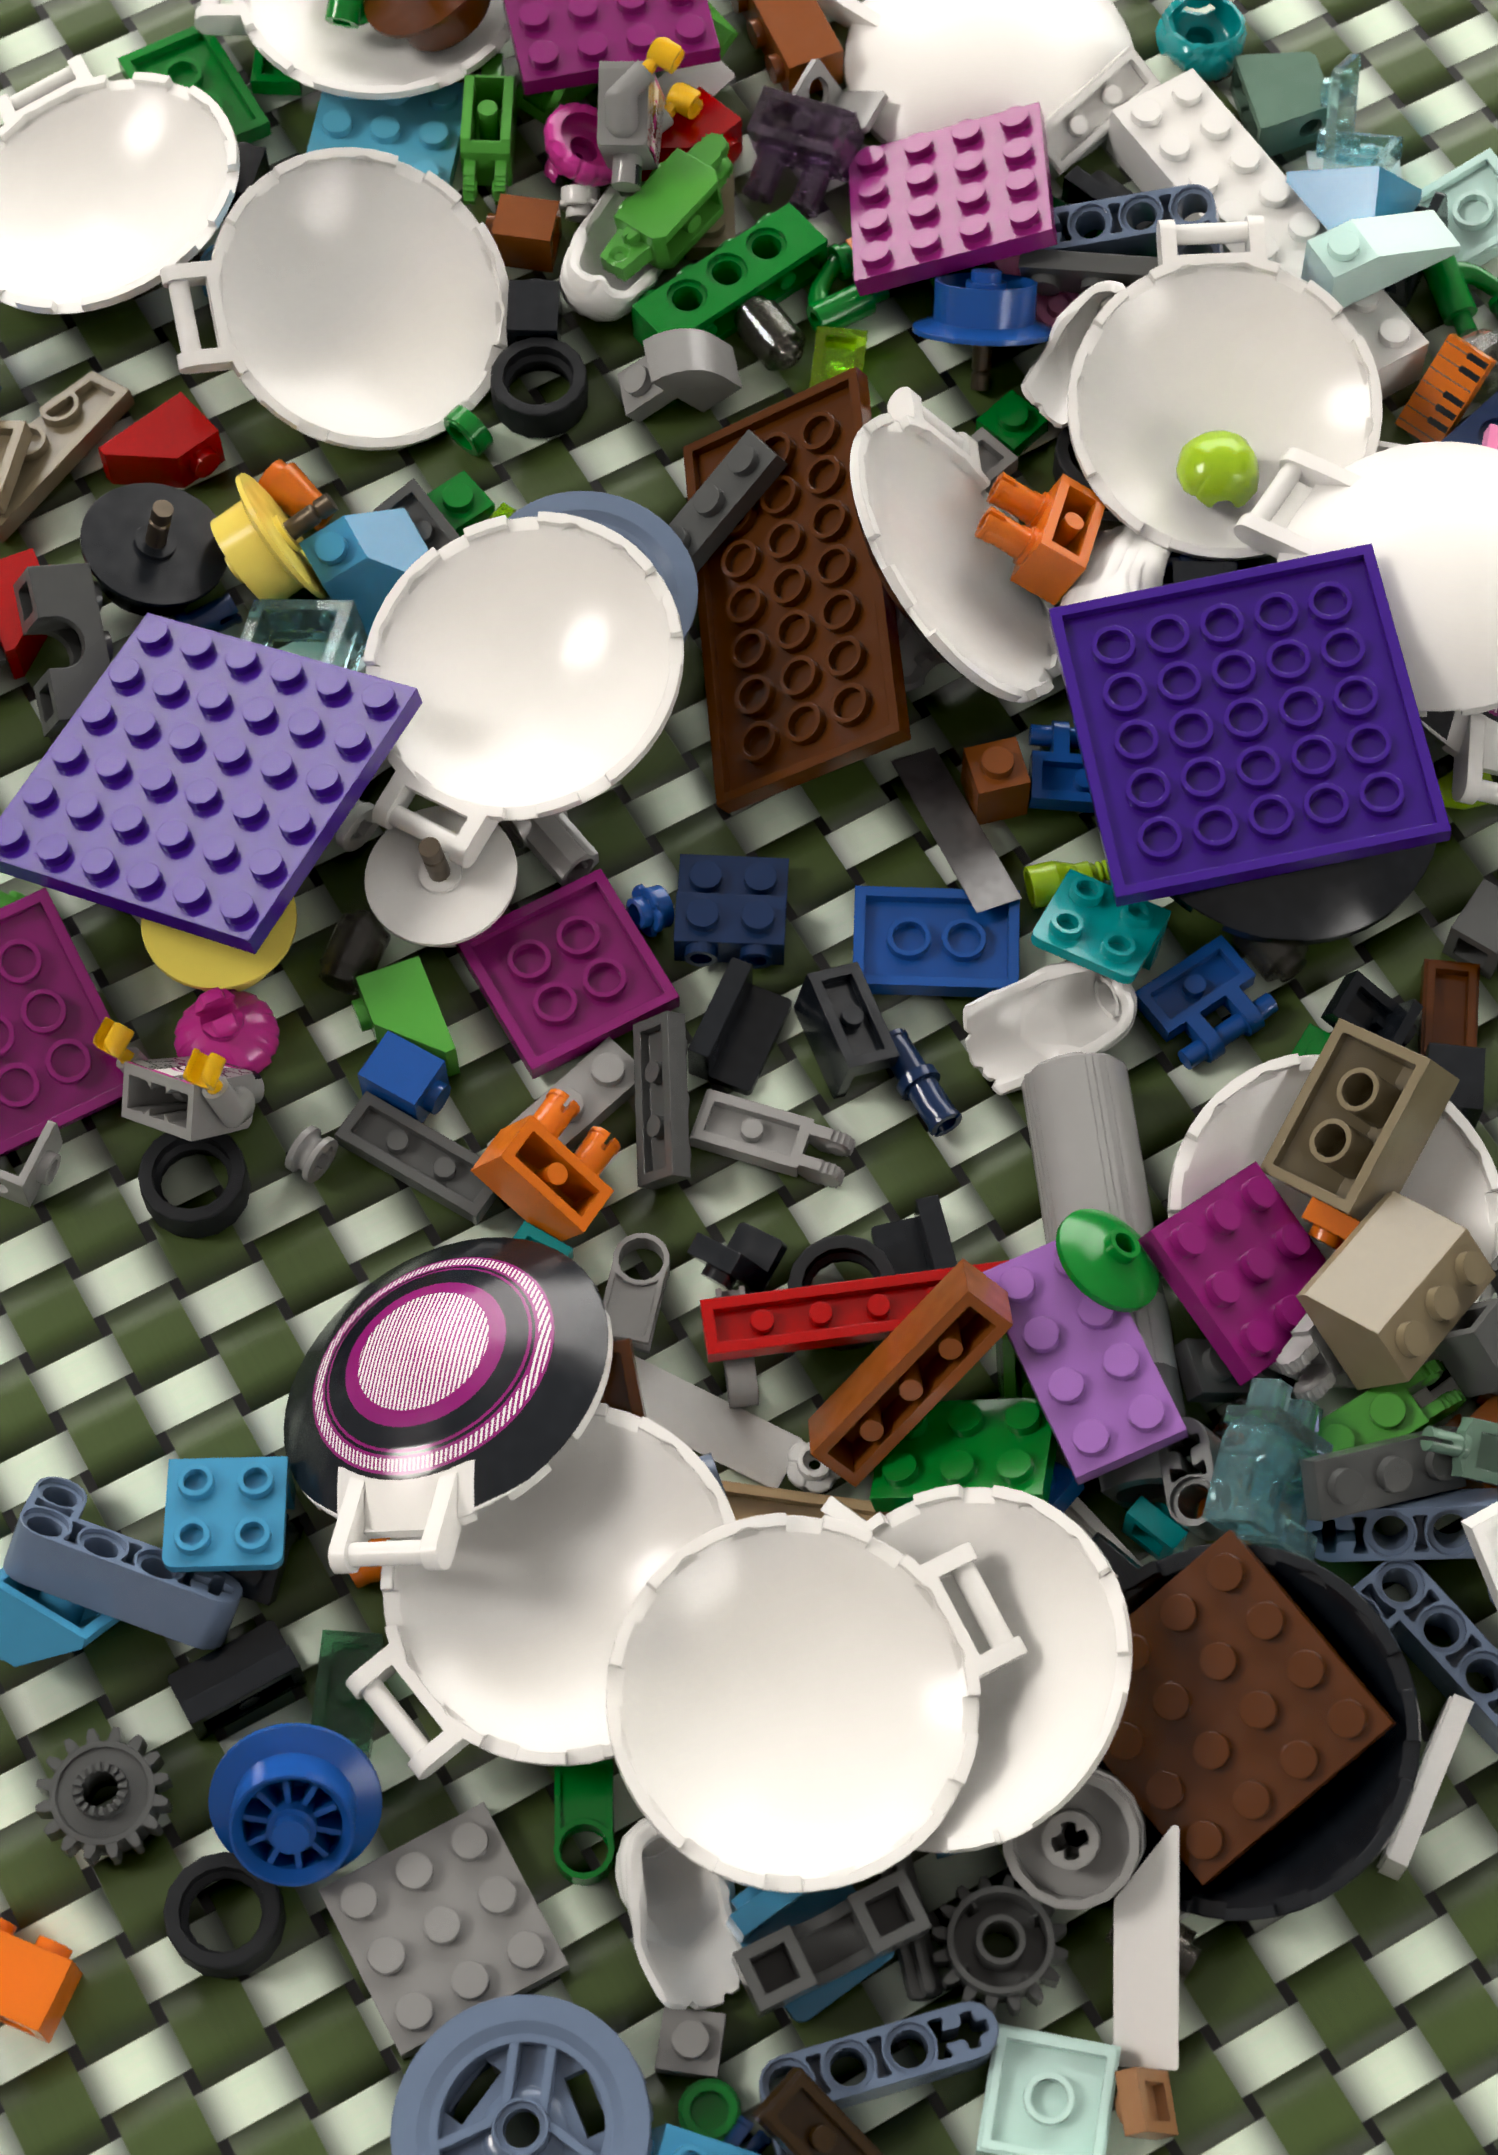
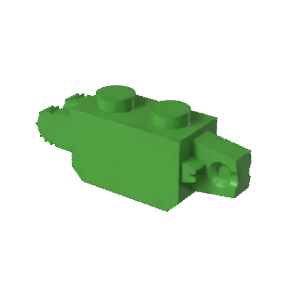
(488, 130)
(670, 209)
(1389, 1411)

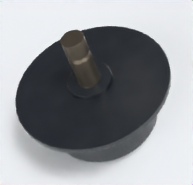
(151, 548)

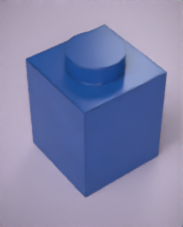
(406, 1077)

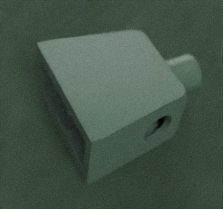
(1279, 99)

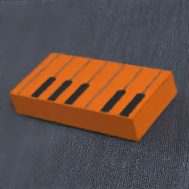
(1445, 390)

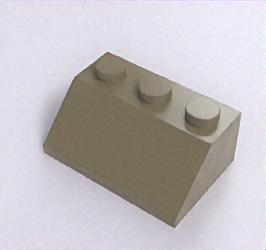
(1359, 1121)
(1395, 1290)

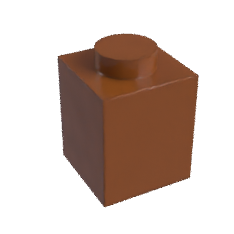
(526, 231)
(995, 780)

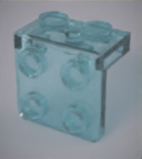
(1338, 140)

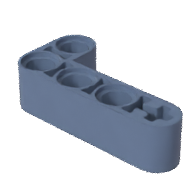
(1121, 214)
(1418, 1537)
(115, 1572)
(1442, 1666)
(874, 2052)

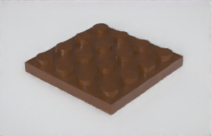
(1233, 1708)

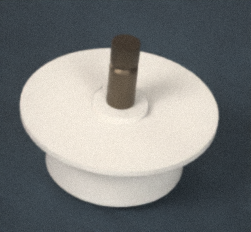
(429, 897)

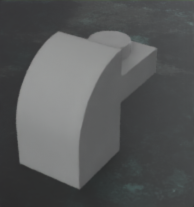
(681, 366)

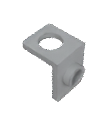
(865, 103)
(38, 1169)

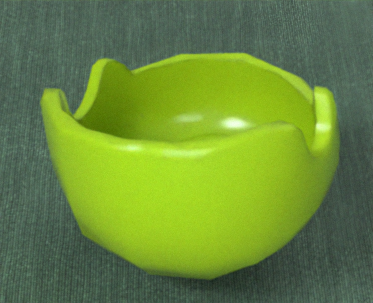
(1218, 468)

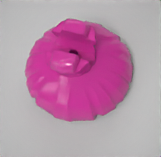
(573, 147)
(230, 1025)

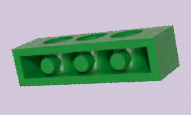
(766, 260)

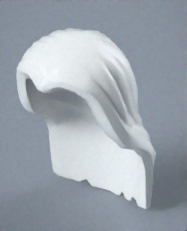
(583, 280)
(1049, 376)
(1119, 565)
(1044, 1017)
(677, 1921)

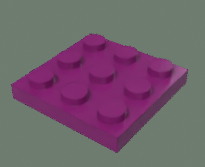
(567, 973)
(1238, 1268)

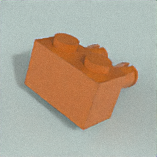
(1056, 535)
(542, 1176)

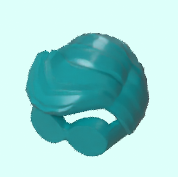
(1202, 39)

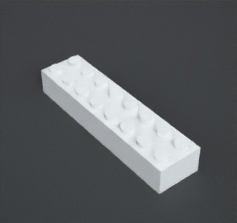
(1190, 137)

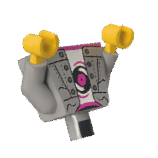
(635, 114)
(181, 1095)

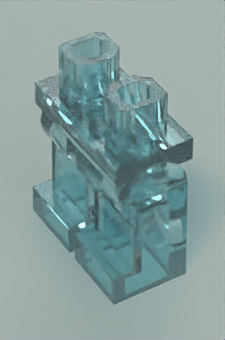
(1259, 1470)

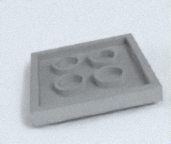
(443, 1927)

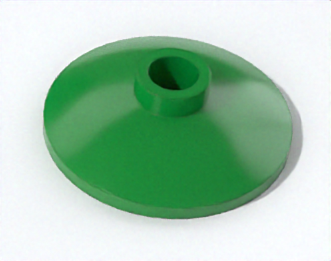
(1106, 1260)

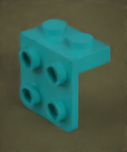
(1096, 934)

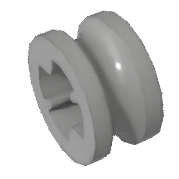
(311, 1154)

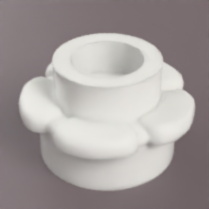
(578, 201)
(803, 1476)

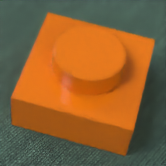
(1328, 1223)

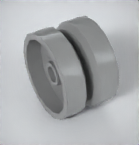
(1088, 1873)

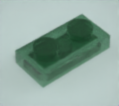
(333, 1702)

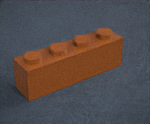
(790, 37)
(909, 1372)

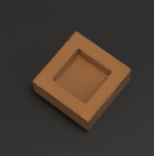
(1145, 2103)

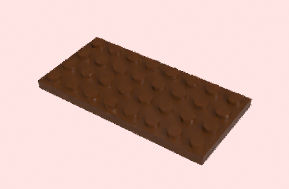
(793, 610)

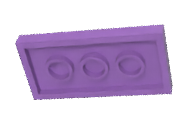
(1085, 1368)

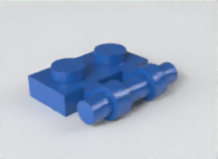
(1057, 775)
(1195, 989)

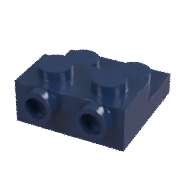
(731, 910)

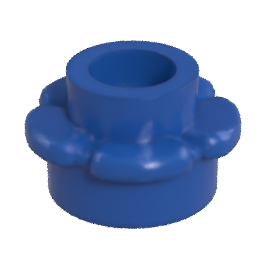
(650, 909)

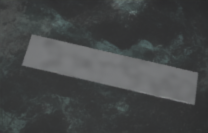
(956, 830)

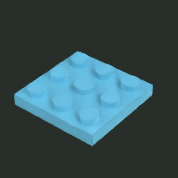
(416, 128)

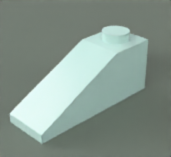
(1376, 253)

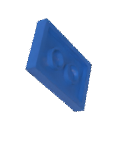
(933, 942)

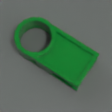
(584, 1804)

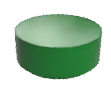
(468, 431)
(709, 2108)

